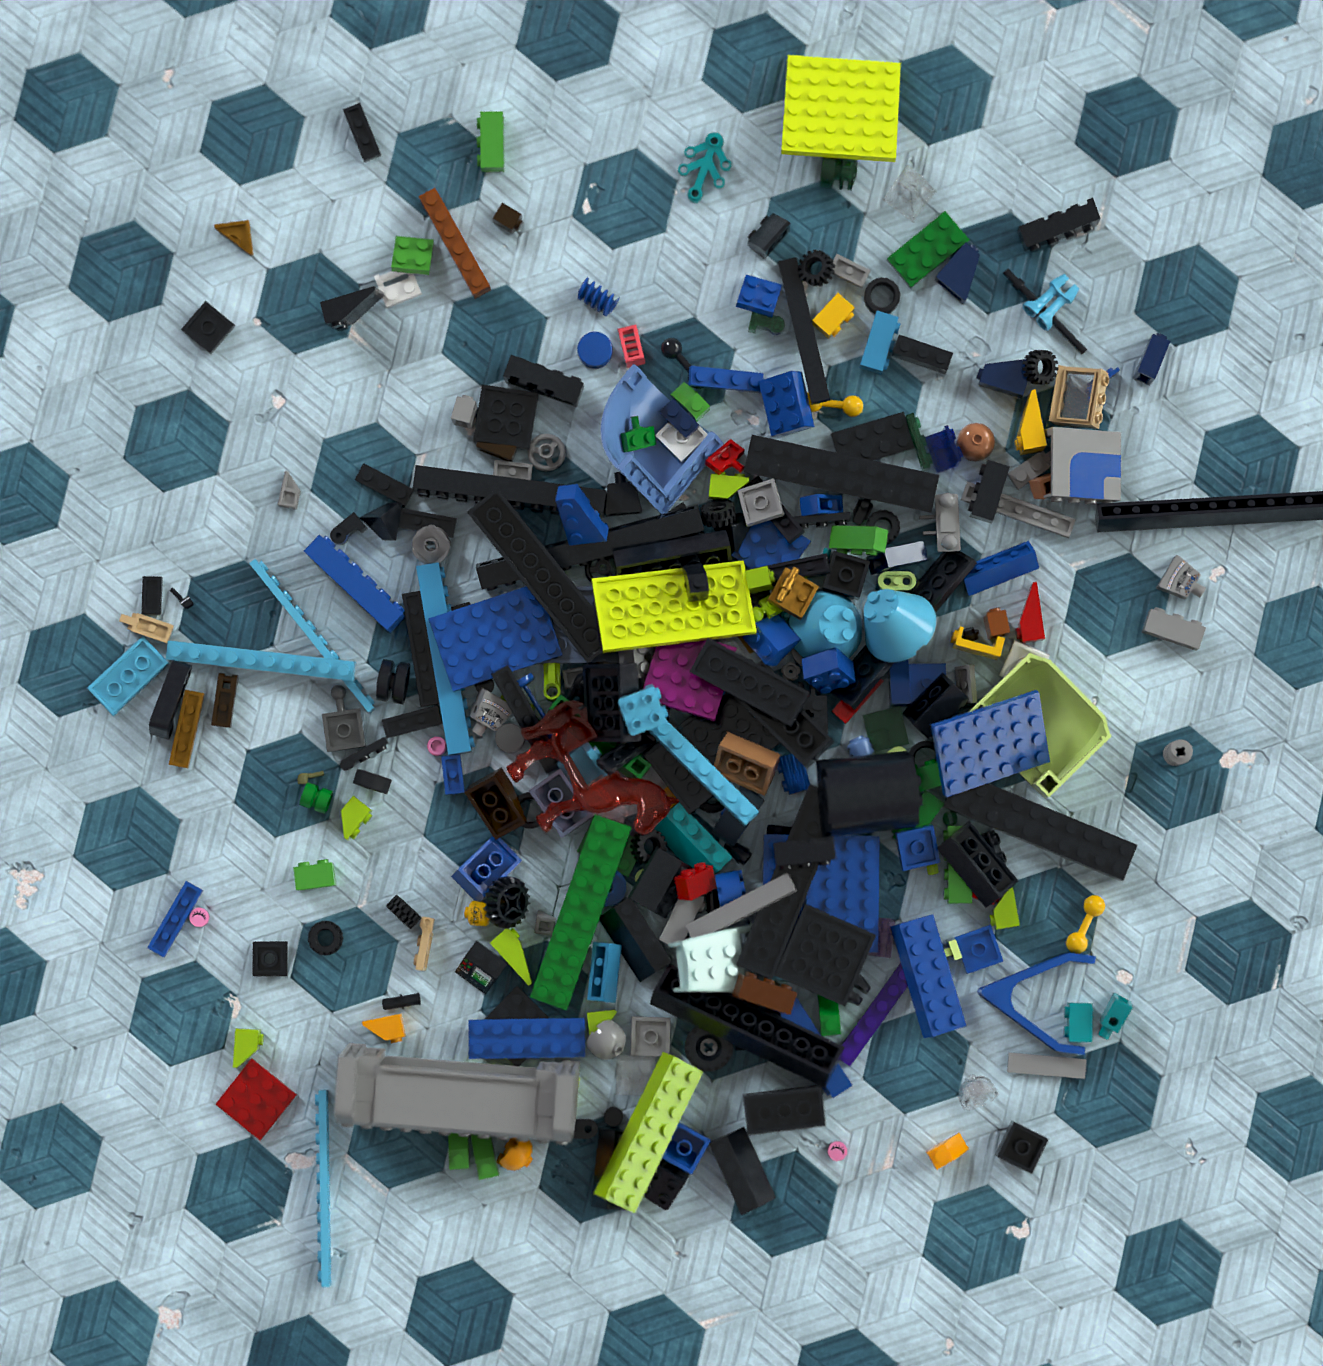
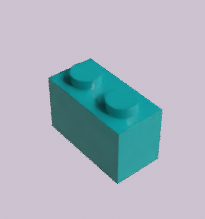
(1079, 1022)

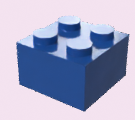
(828, 670)

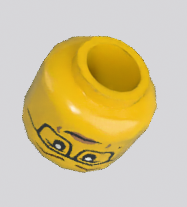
(476, 914)

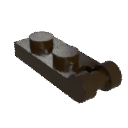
(224, 701)

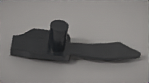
(862, 511)

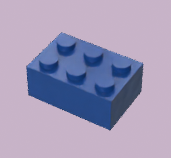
(786, 404)

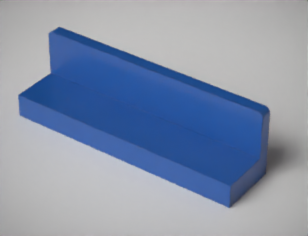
(1001, 568)

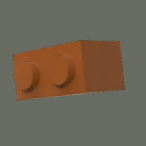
(996, 623)

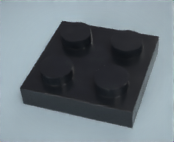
(208, 327)

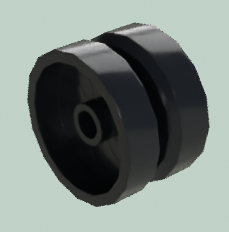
(393, 681)

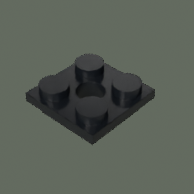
(278, 949)

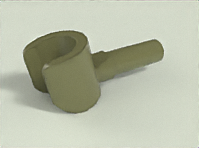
(303, 777)

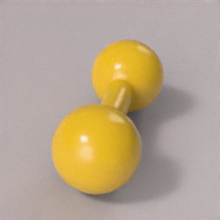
(851, 406)
(1077, 941)

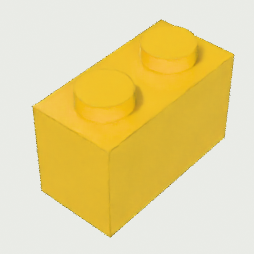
(833, 316)

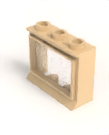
(1079, 397)

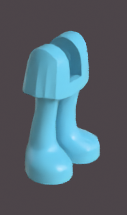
(1044, 320)

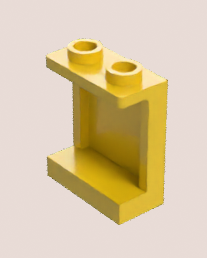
(991, 652)

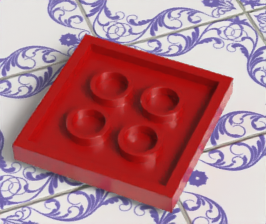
(256, 1099)

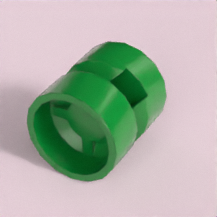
(316, 798)

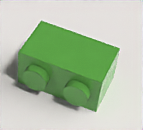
(315, 875)

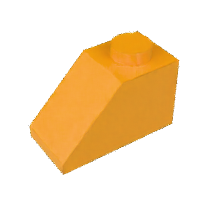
(387, 1027)
(947, 1151)

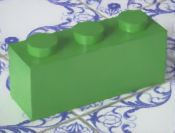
(491, 141)
(858, 539)

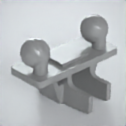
(946, 522)

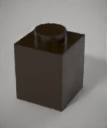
(508, 218)

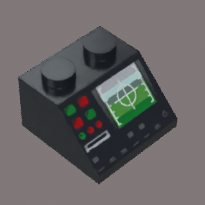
(481, 967)

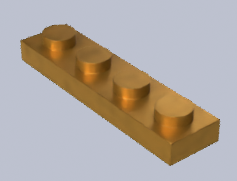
(186, 729)

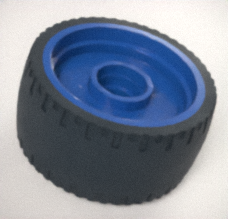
(728, 827)

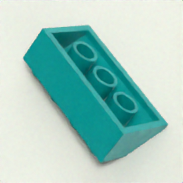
(691, 840)

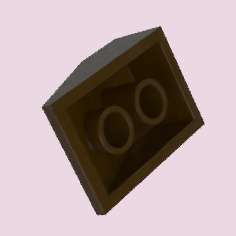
(496, 803)

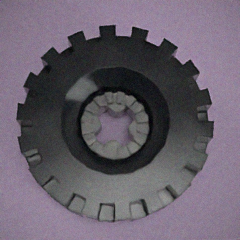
(707, 1060)

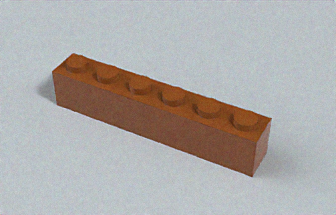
(454, 243)

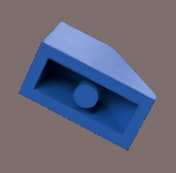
(821, 504)

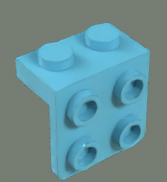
(643, 710)
(585, 761)

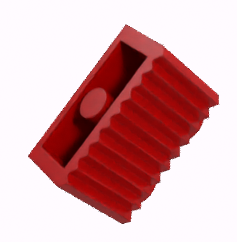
(695, 882)

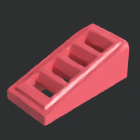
(634, 357)

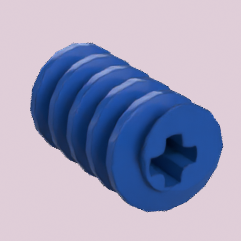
(597, 297)

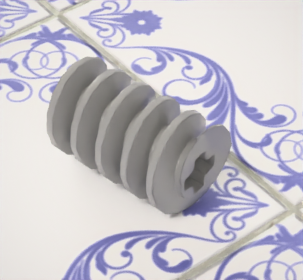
(1170, 752)

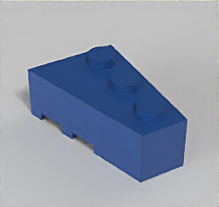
(578, 517)

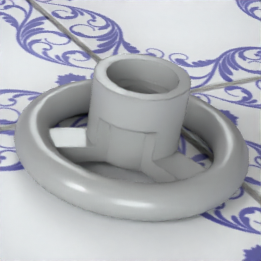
(556, 442)

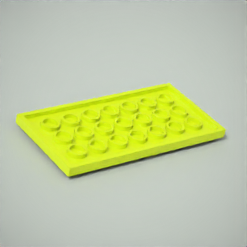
(655, 608)

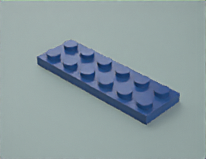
(526, 1038)

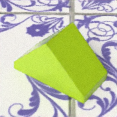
(596, 1018)

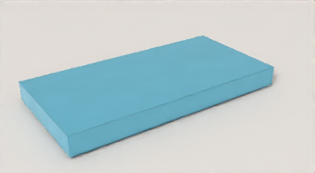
(128, 675)

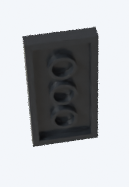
(875, 438)

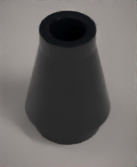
(739, 852)

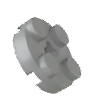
(434, 534)

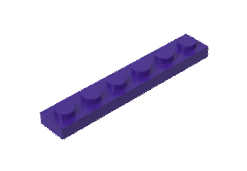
(874, 1016)

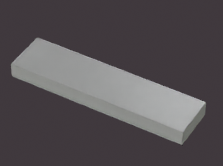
(1046, 1065)

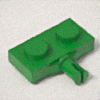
(638, 436)

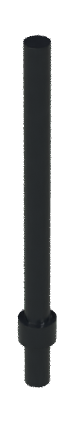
(1019, 285)

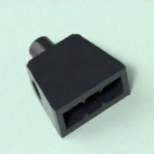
(622, 498)

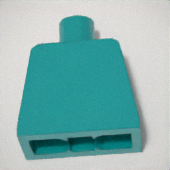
(1120, 1009)

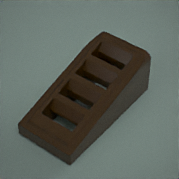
(503, 452)

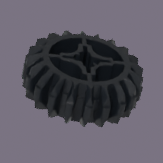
(506, 907)

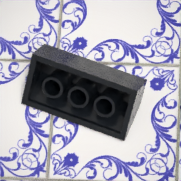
(977, 864)
(638, 942)
(607, 1143)
(742, 1170)

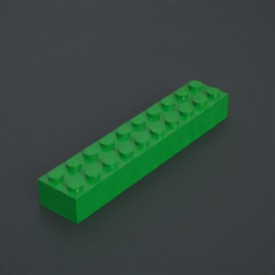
(581, 912)

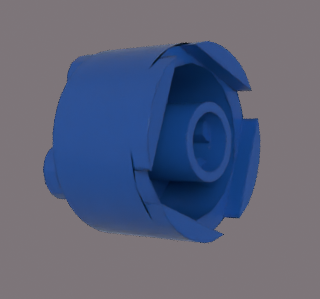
(729, 886)

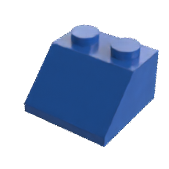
(772, 640)
(686, 1148)

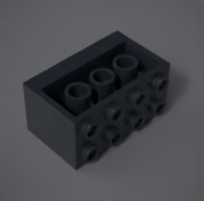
(784, 1109)

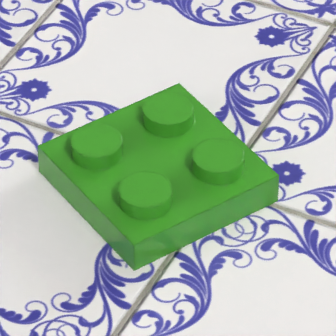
(412, 255)

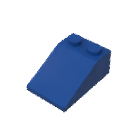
(487, 864)

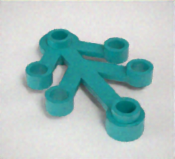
(706, 163)

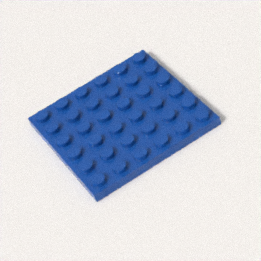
(846, 886)

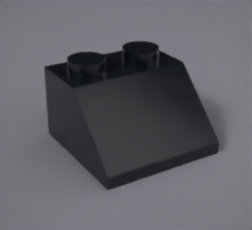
(768, 235)

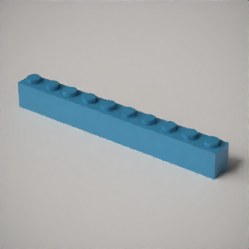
(451, 703)

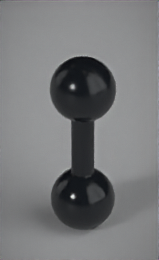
(671, 349)

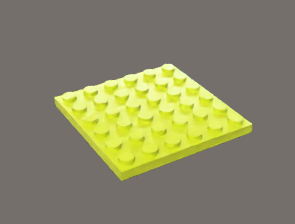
(841, 108)

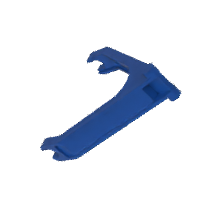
(1000, 993)

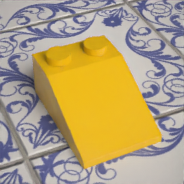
(1031, 431)

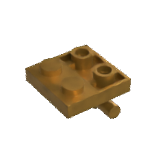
(793, 593)

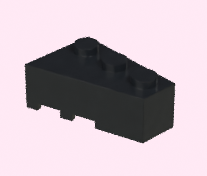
(804, 852)

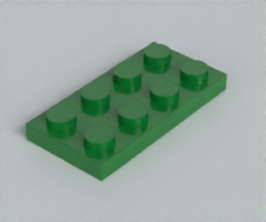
(927, 249)

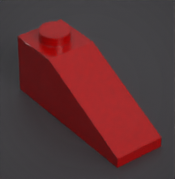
(1030, 623)

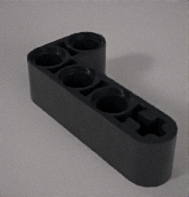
(163, 715)

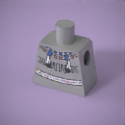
(1181, 579)
(489, 712)

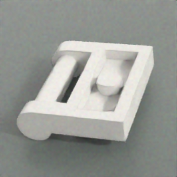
(399, 291)

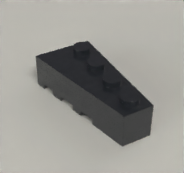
(1059, 226)
(543, 381)

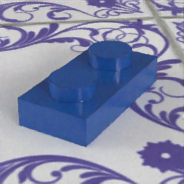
(453, 774)

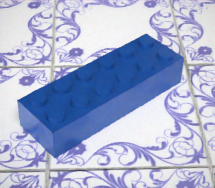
(351, 580)
(928, 976)

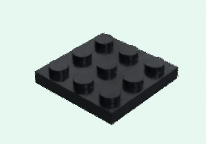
(505, 416)
(517, 1006)

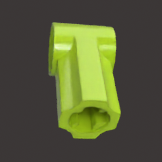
(551, 679)

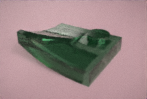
(886, 728)

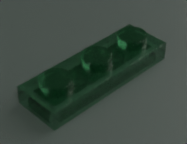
(919, 442)

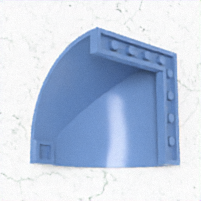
(654, 468)

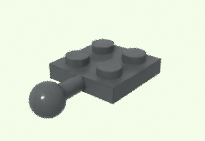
(343, 728)

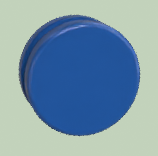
(595, 350)

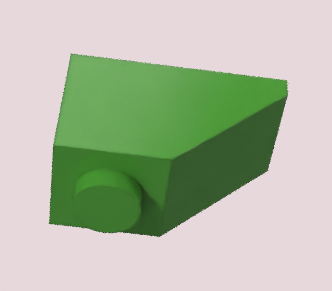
(690, 401)

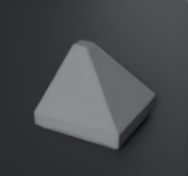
(544, 924)

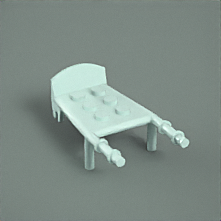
(710, 961)

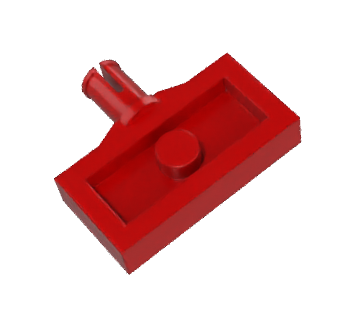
(726, 457)

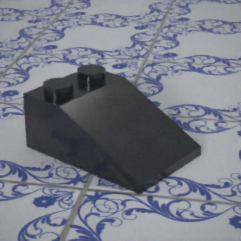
(349, 308)

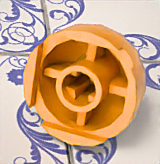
(516, 1155)

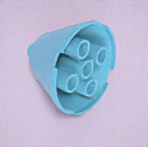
(828, 624)
(897, 624)

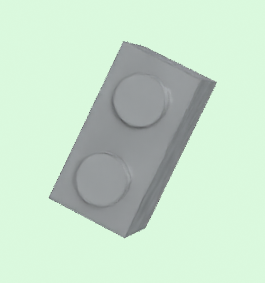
(464, 411)

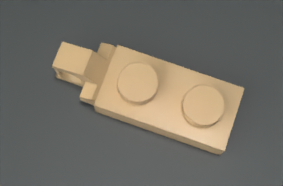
(148, 626)
(424, 942)

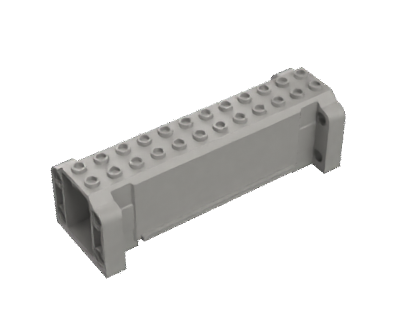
(456, 1096)

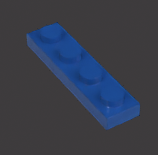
(725, 379)
(175, 919)

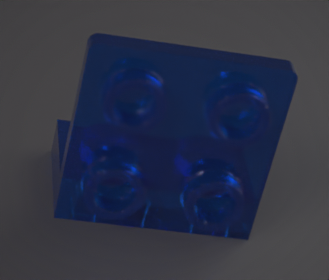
(943, 450)

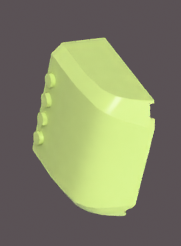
(1070, 719)

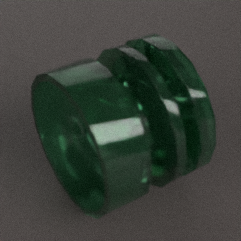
(838, 170)

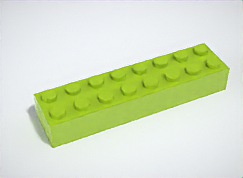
(648, 1132)

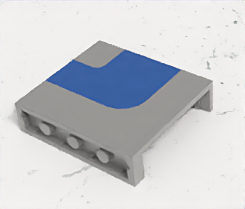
(1085, 465)

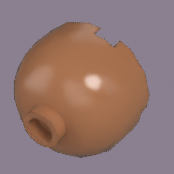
(976, 441)

